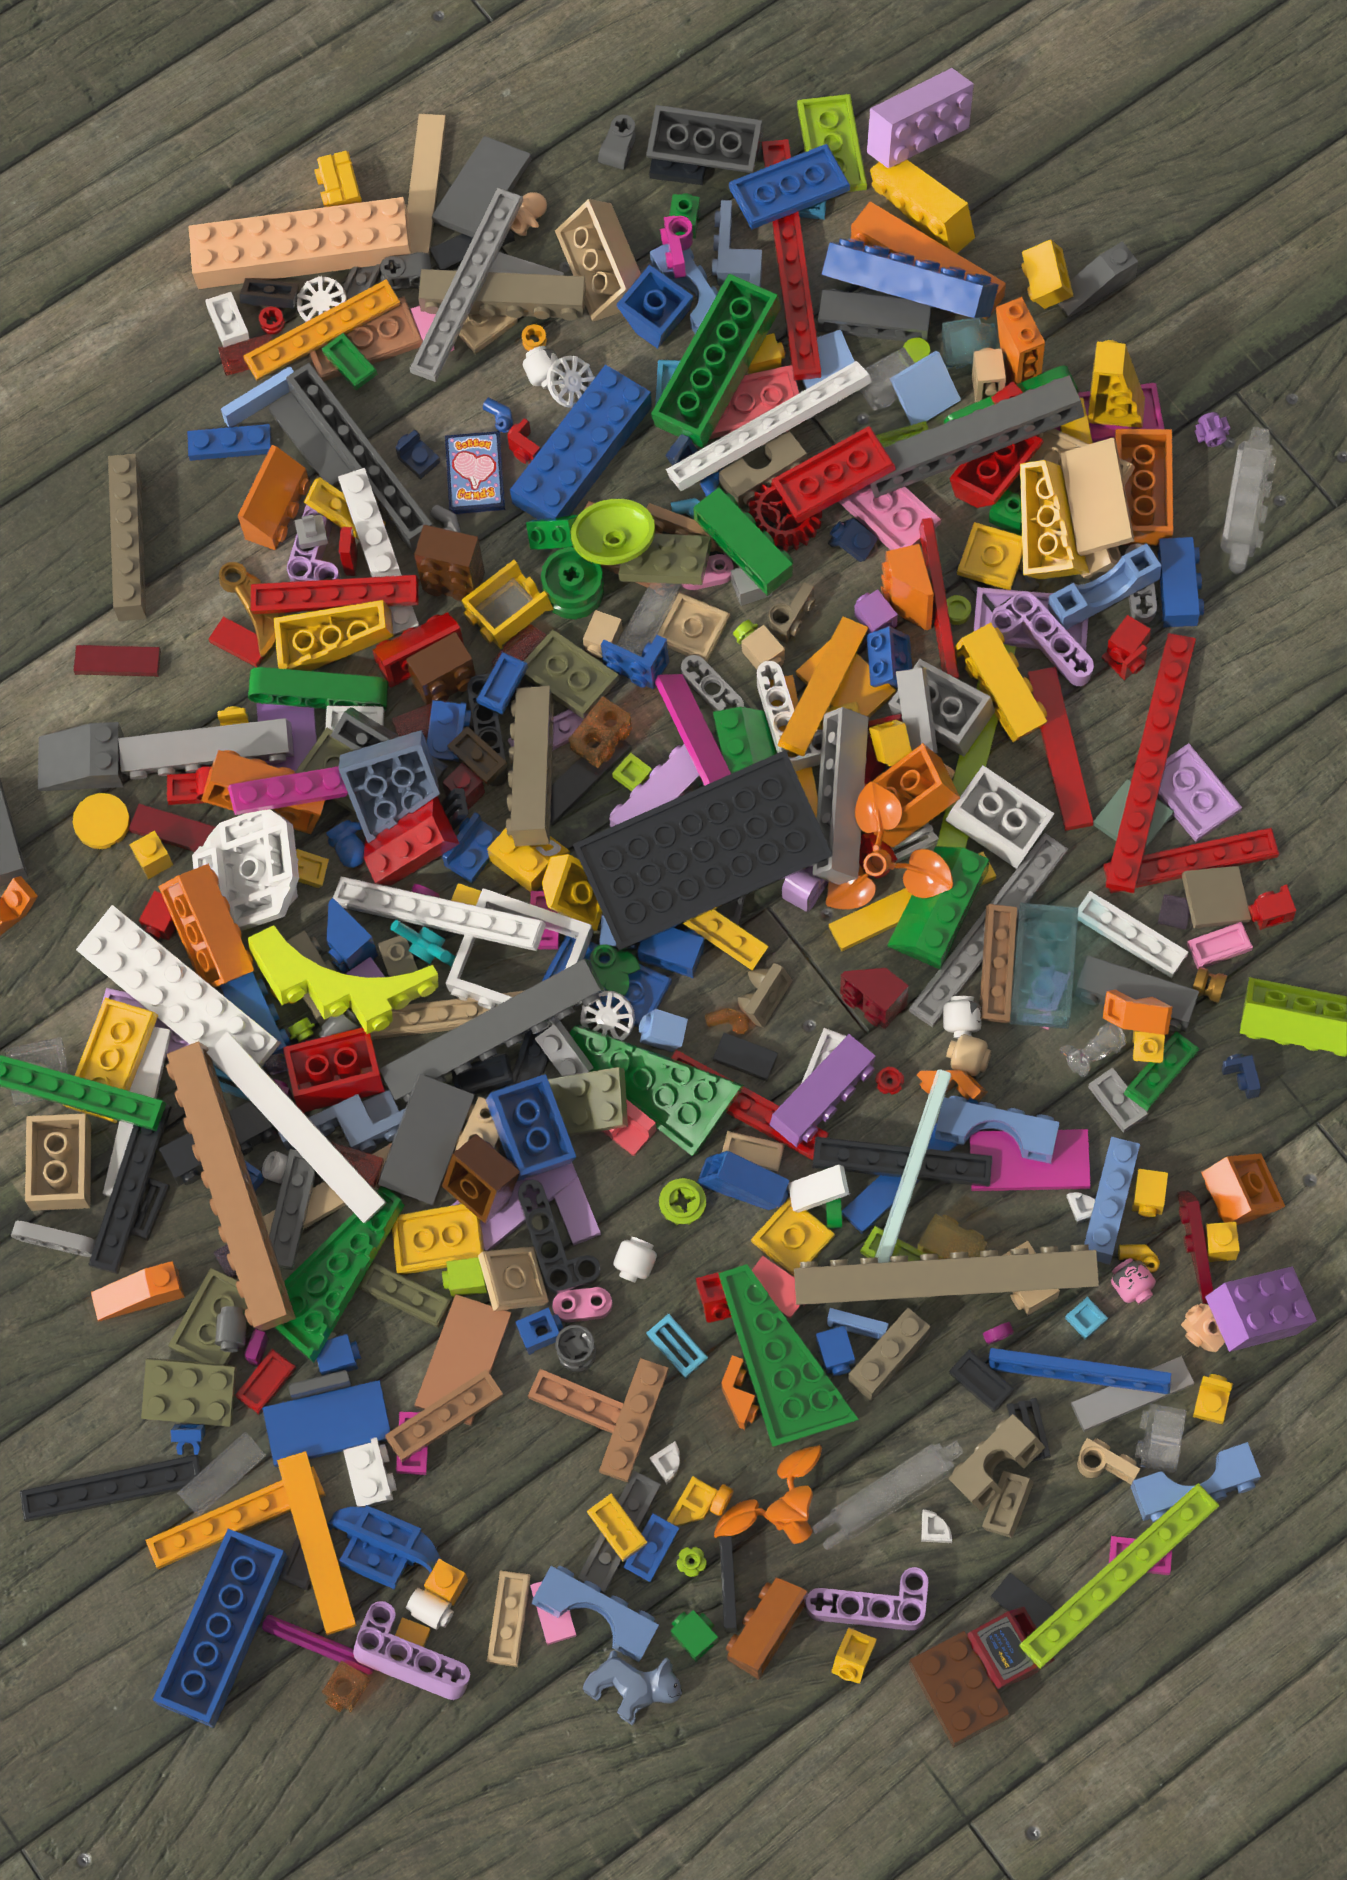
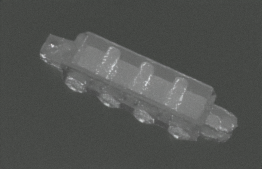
(1246, 499)
(889, 1492)

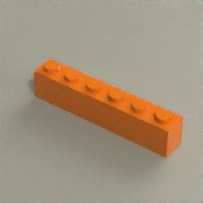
(883, 229)

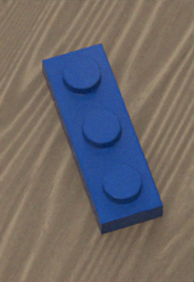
(229, 442)

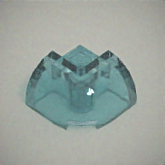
(963, 338)

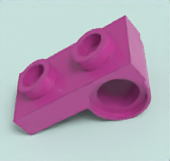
(676, 243)

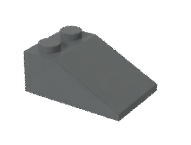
(81, 758)

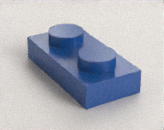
(659, 1537)

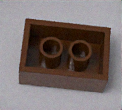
(449, 562)
(958, 1689)

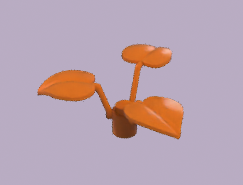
(925, 874)
(787, 1513)

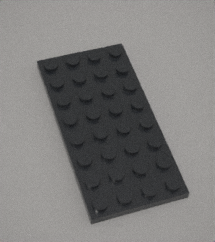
(702, 850)

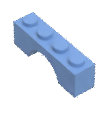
(694, 281)
(1128, 576)
(962, 1119)
(1111, 1198)
(1233, 1471)
(562, 1593)

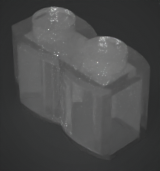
(1161, 1438)

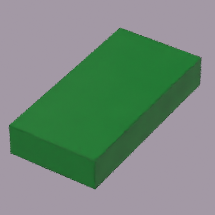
(349, 361)

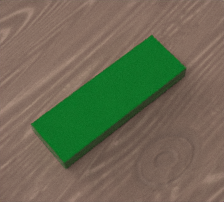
(1158, 1076)

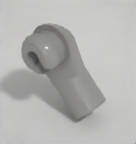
(447, 517)

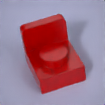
(712, 1298)

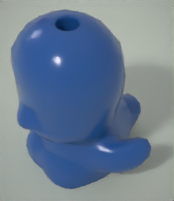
(347, 844)

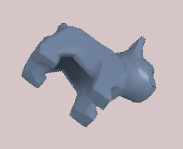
(636, 1687)

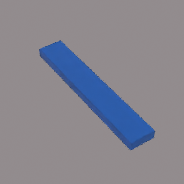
(881, 1193)
(1080, 1371)

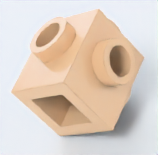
(1202, 1328)

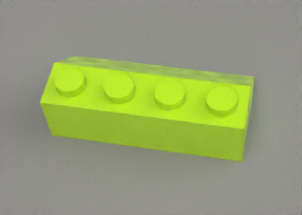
(1295, 1016)

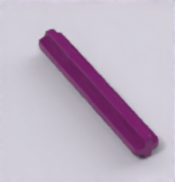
(312, 1642)

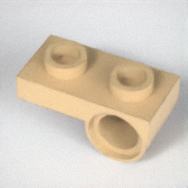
(1122, 1466)

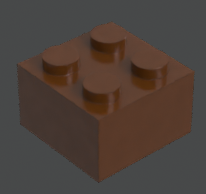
(441, 669)
(480, 1178)

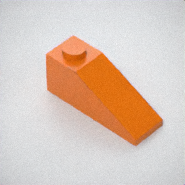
(138, 1291)

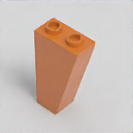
(1020, 342)

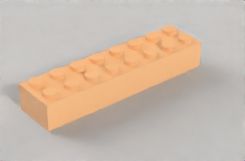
(298, 242)

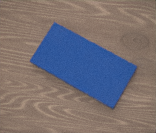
(789, 186)
(645, 986)
(327, 1422)

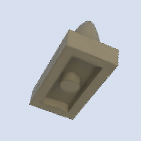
(771, 987)

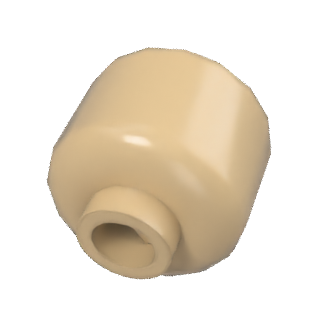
(969, 1054)

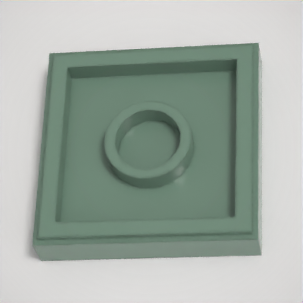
(1110, 817)

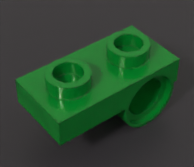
(550, 532)

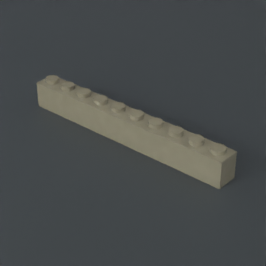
(946, 1276)

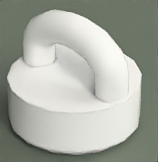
(274, 1166)

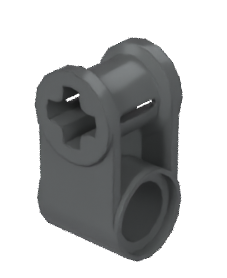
(618, 143)
(405, 269)

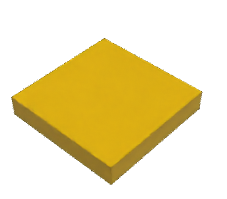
(991, 556)
(792, 1237)

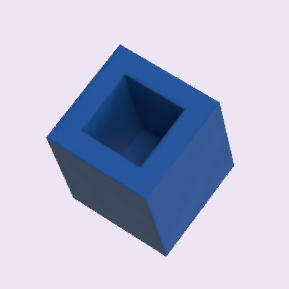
(835, 1351)
(338, 1355)

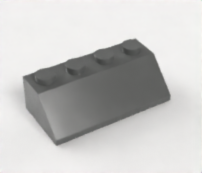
(705, 139)

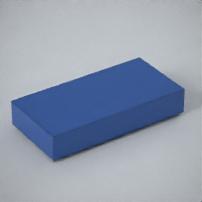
(502, 683)

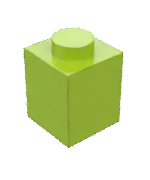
(464, 1277)

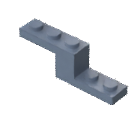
(738, 262)
(355, 1124)

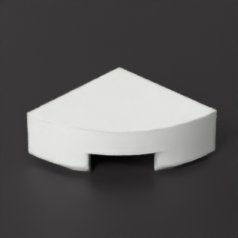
(1081, 1206)
(667, 1462)
(934, 1528)

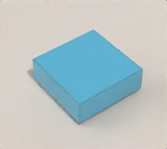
(1086, 1318)

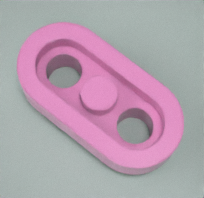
(712, 575)
(582, 1306)

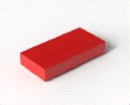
(348, 551)
(237, 641)
(265, 1381)

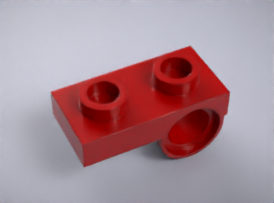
(187, 787)

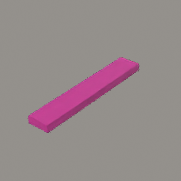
(692, 727)

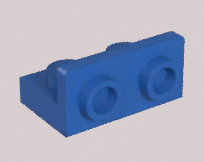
(888, 653)
(445, 724)
(471, 854)

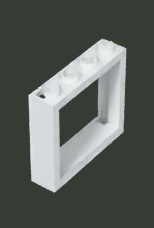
(556, 922)

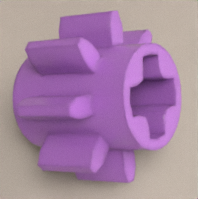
(1212, 429)

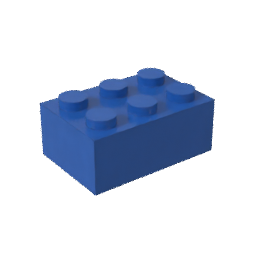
(531, 1127)

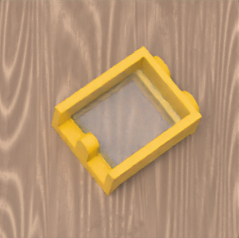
(505, 604)

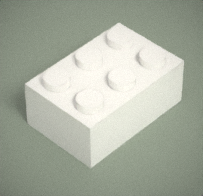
(999, 816)

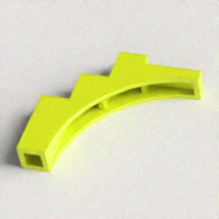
(333, 992)

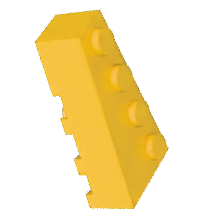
(926, 203)
(1115, 388)
(1047, 523)
(328, 635)
(1002, 681)

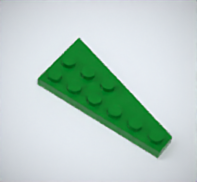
(674, 1095)
(331, 1275)
(786, 1377)

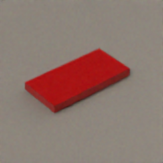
(833, 474)

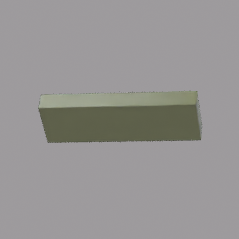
(405, 1294)

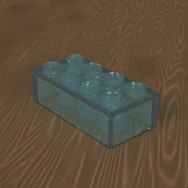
(1044, 965)

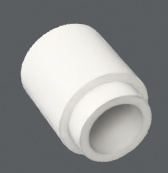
(430, 1608)

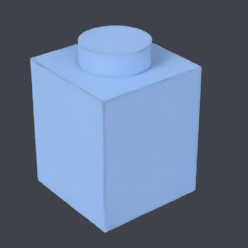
(662, 1030)

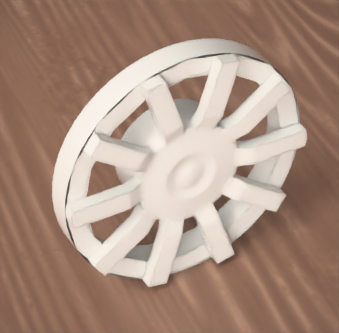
(321, 300)
(570, 380)
(608, 1016)

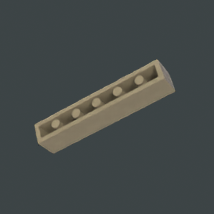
(511, 294)
(127, 537)
(531, 766)

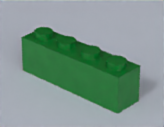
(743, 541)

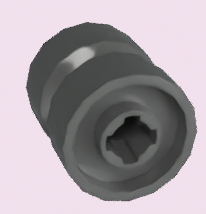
(575, 1348)

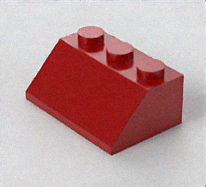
(989, 476)
(392, 654)
(410, 844)
(333, 1069)

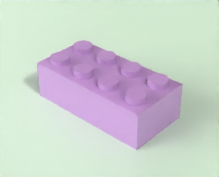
(919, 118)

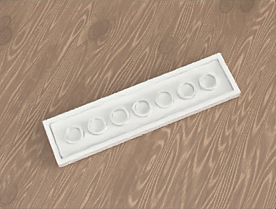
(170, 987)

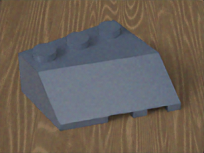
(389, 781)

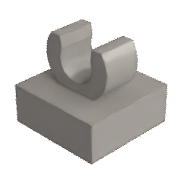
(311, 531)

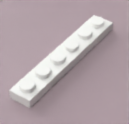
(374, 539)

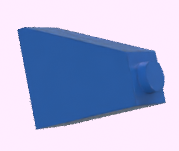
(743, 1180)

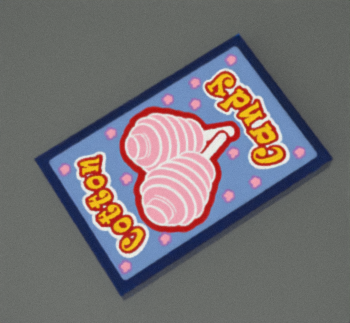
(474, 472)

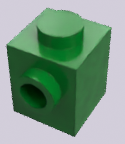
(686, 206)
(1007, 512)
(694, 1634)

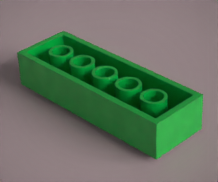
(716, 360)

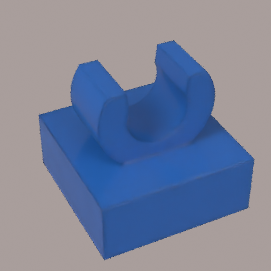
(188, 1434)

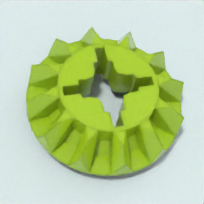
(690, 1190)

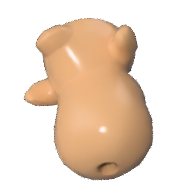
(532, 208)

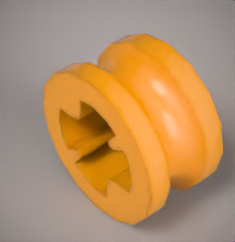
(539, 333)

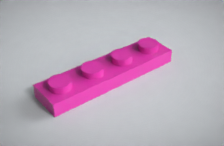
(287, 790)

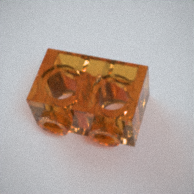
(594, 729)

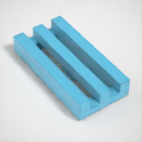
(693, 1365)

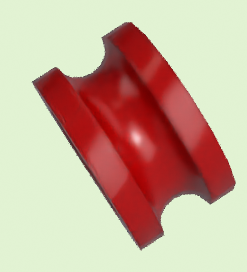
(271, 312)

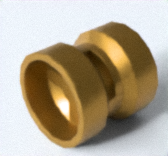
(1215, 986)

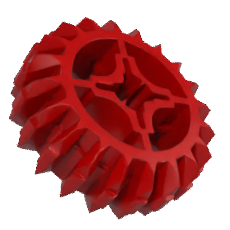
(765, 506)

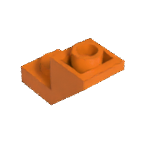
(15, 903)
(1138, 1015)
(967, 1085)
(740, 1402)

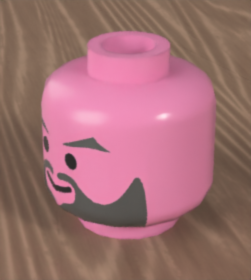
(1133, 1281)

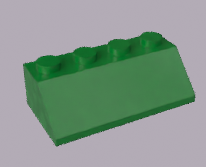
(743, 737)
(932, 923)

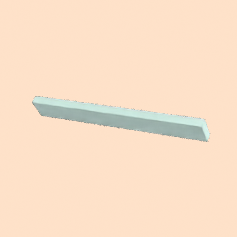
(913, 1166)

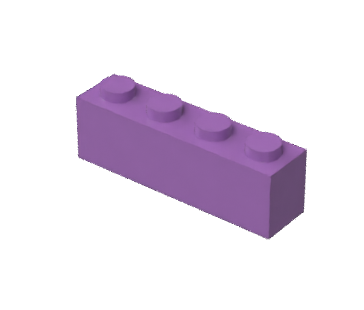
(823, 1090)

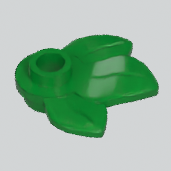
(615, 972)

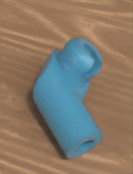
(684, 506)

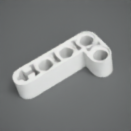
(781, 715)

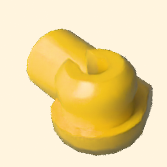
(1139, 1252)

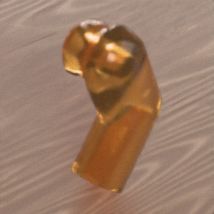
(728, 1016)

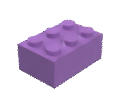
(1260, 1308)

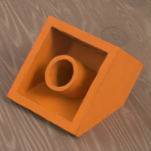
(1242, 1188)

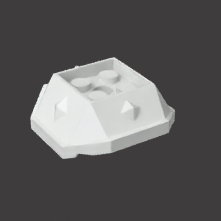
(253, 865)

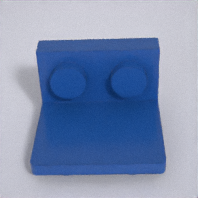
(639, 669)

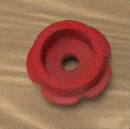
(889, 1073)

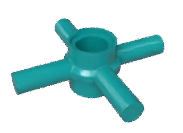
(424, 944)

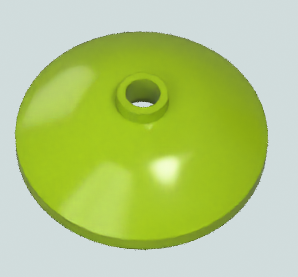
(613, 531)

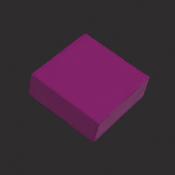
(256, 1347)

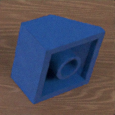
(654, 306)
(347, 939)

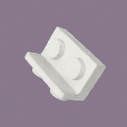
(369, 1474)

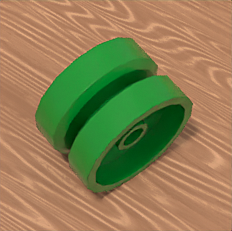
(572, 584)

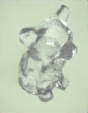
(1108, 1040)

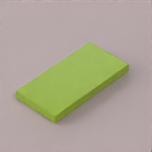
(833, 123)

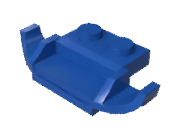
(381, 1544)

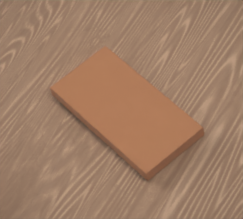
(377, 339)
(464, 1349)

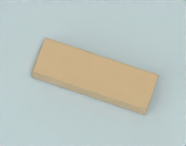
(508, 1618)

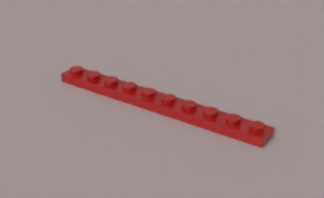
(794, 280)
(1150, 763)

